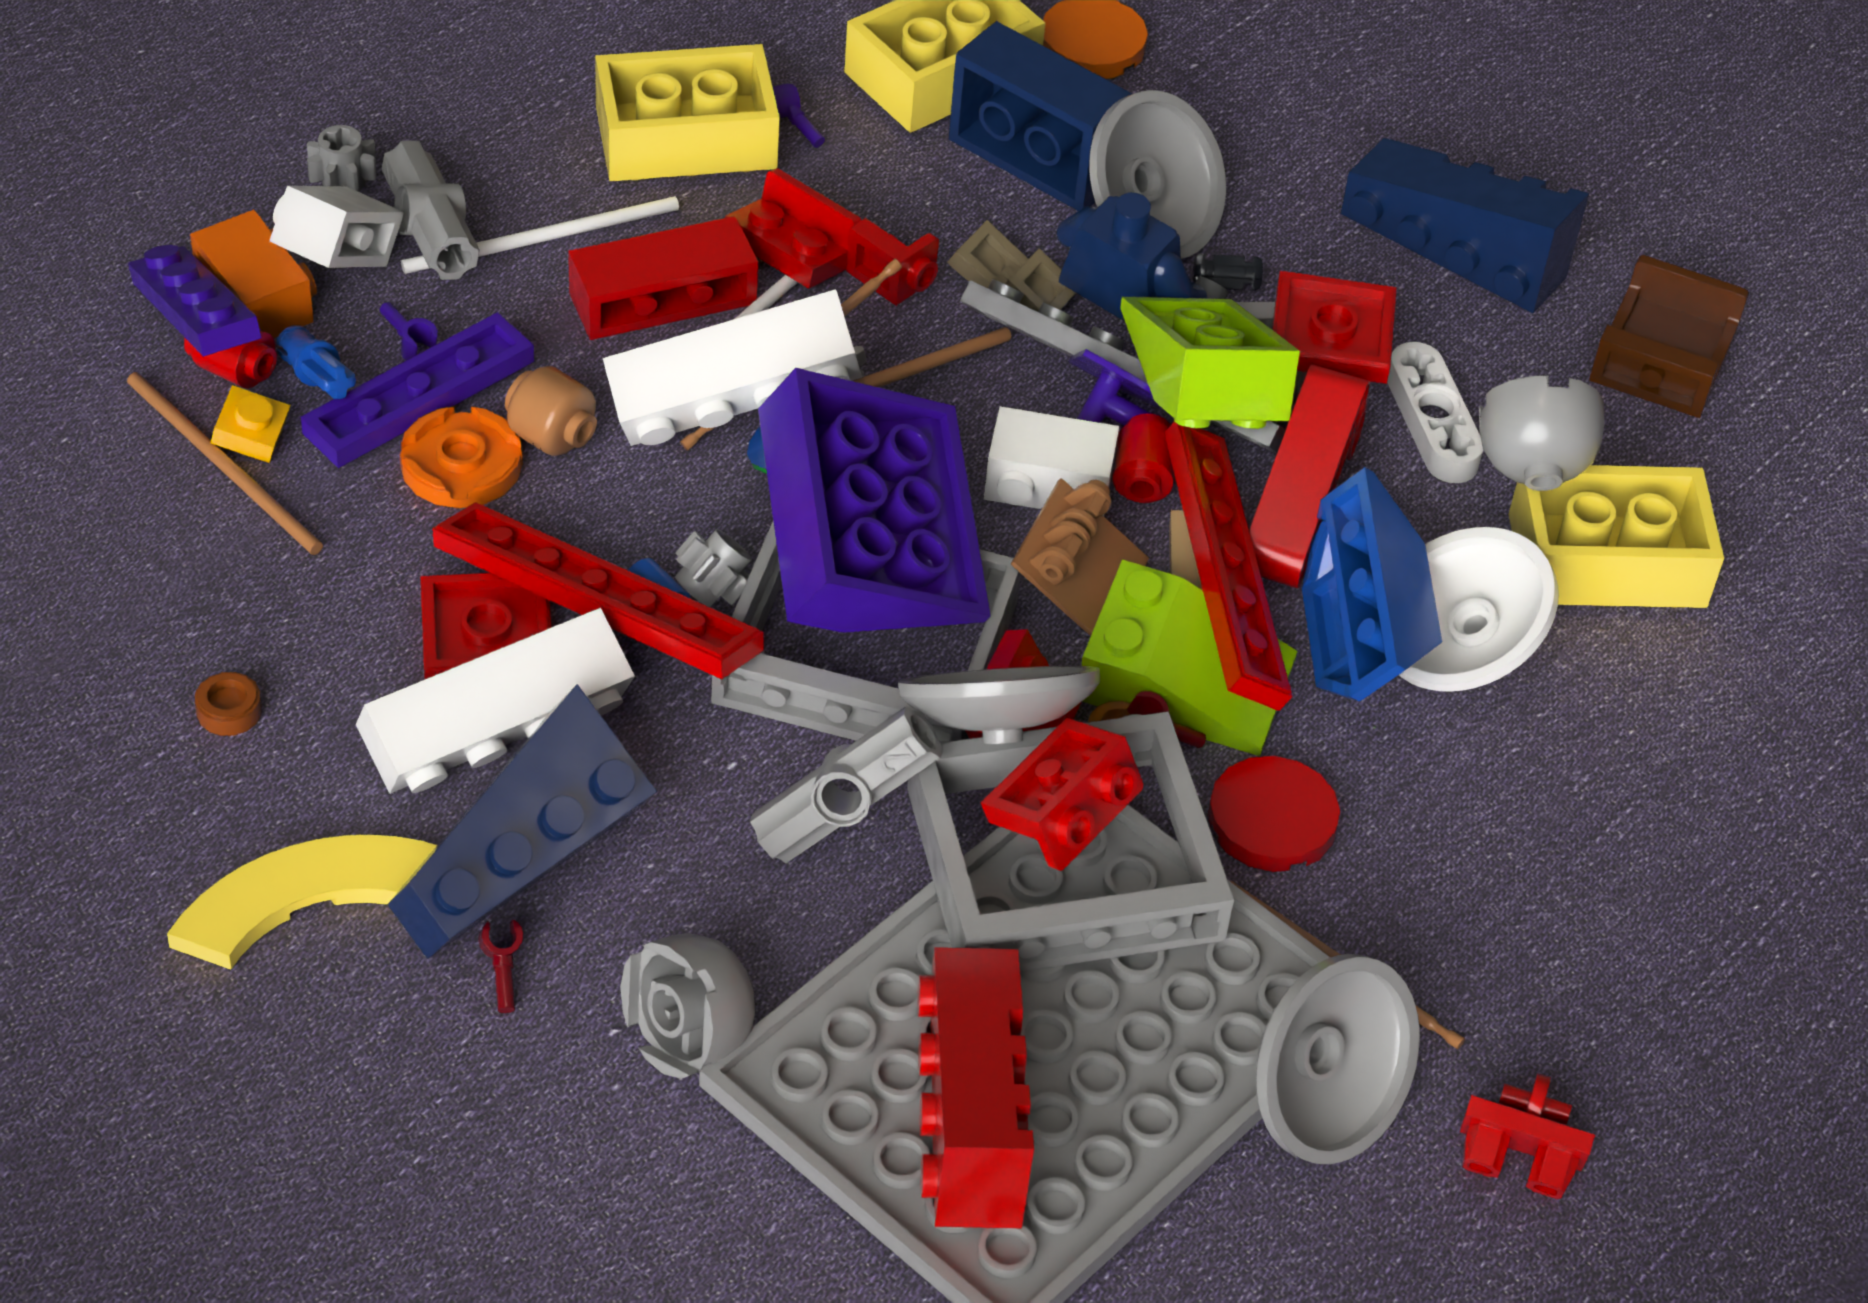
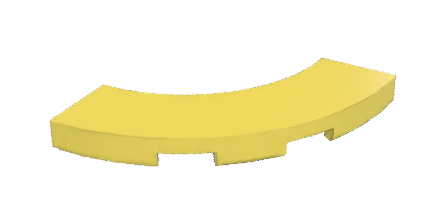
(266, 890)

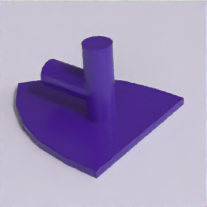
(1103, 398)

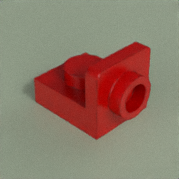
(874, 248)

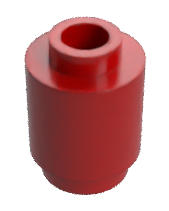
(242, 364)
(1143, 460)

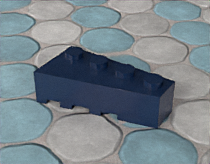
(1468, 220)
(537, 813)

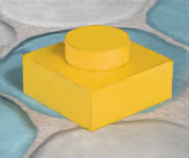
(250, 424)

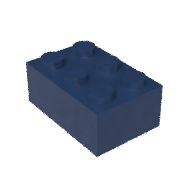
(1029, 111)

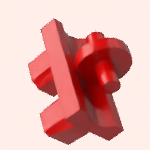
(1555, 1147)

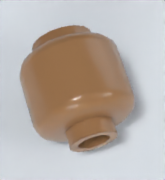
(551, 410)

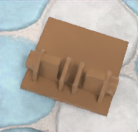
(1075, 551)

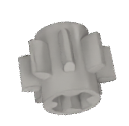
(341, 158)
(712, 567)

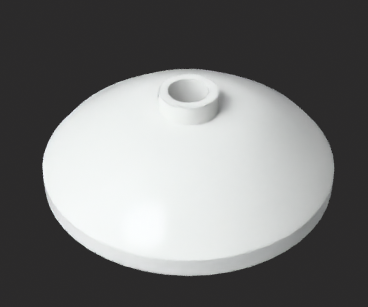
(1487, 584)

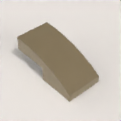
(992, 256)

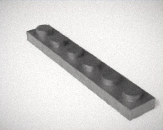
(1054, 330)

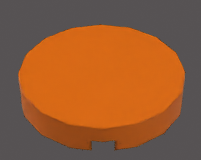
(1096, 35)
(460, 457)

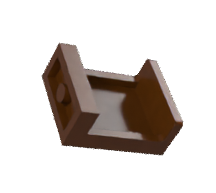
(1669, 336)

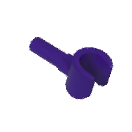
(789, 106)
(411, 332)

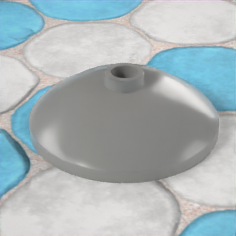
(1167, 154)
(1000, 699)
(1337, 1058)

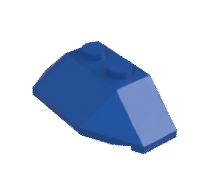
(1366, 591)

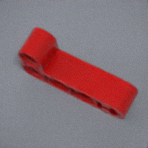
(1306, 469)

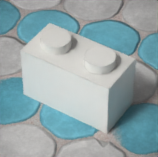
(335, 226)
(1038, 449)

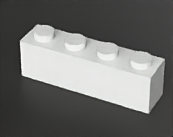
(727, 367)
(491, 702)

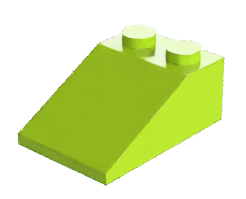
(1211, 361)
(1162, 641)

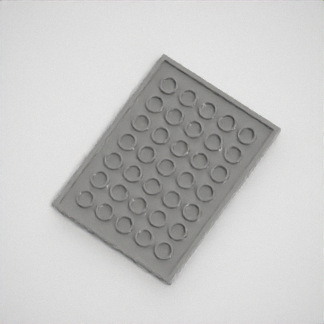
(1129, 1069)

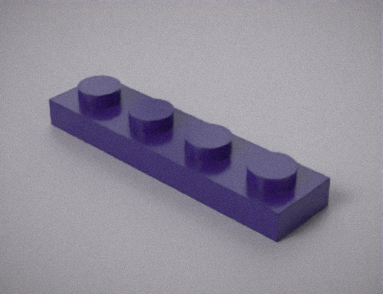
(193, 299)
(417, 387)

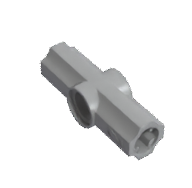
(431, 210)
(873, 763)

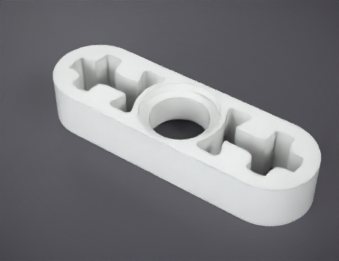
(1430, 433)

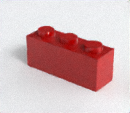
(662, 277)

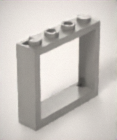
(831, 699)
(1084, 927)

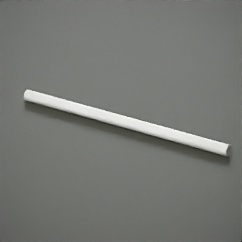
(560, 230)

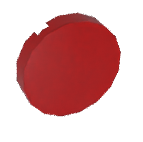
(1273, 813)

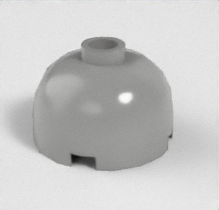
(1542, 431)
(688, 1002)

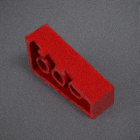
(977, 1089)

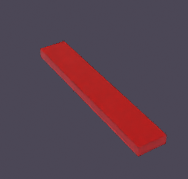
(1227, 567)
(587, 582)

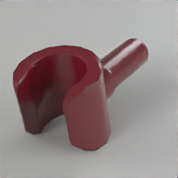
(1151, 703)
(502, 964)

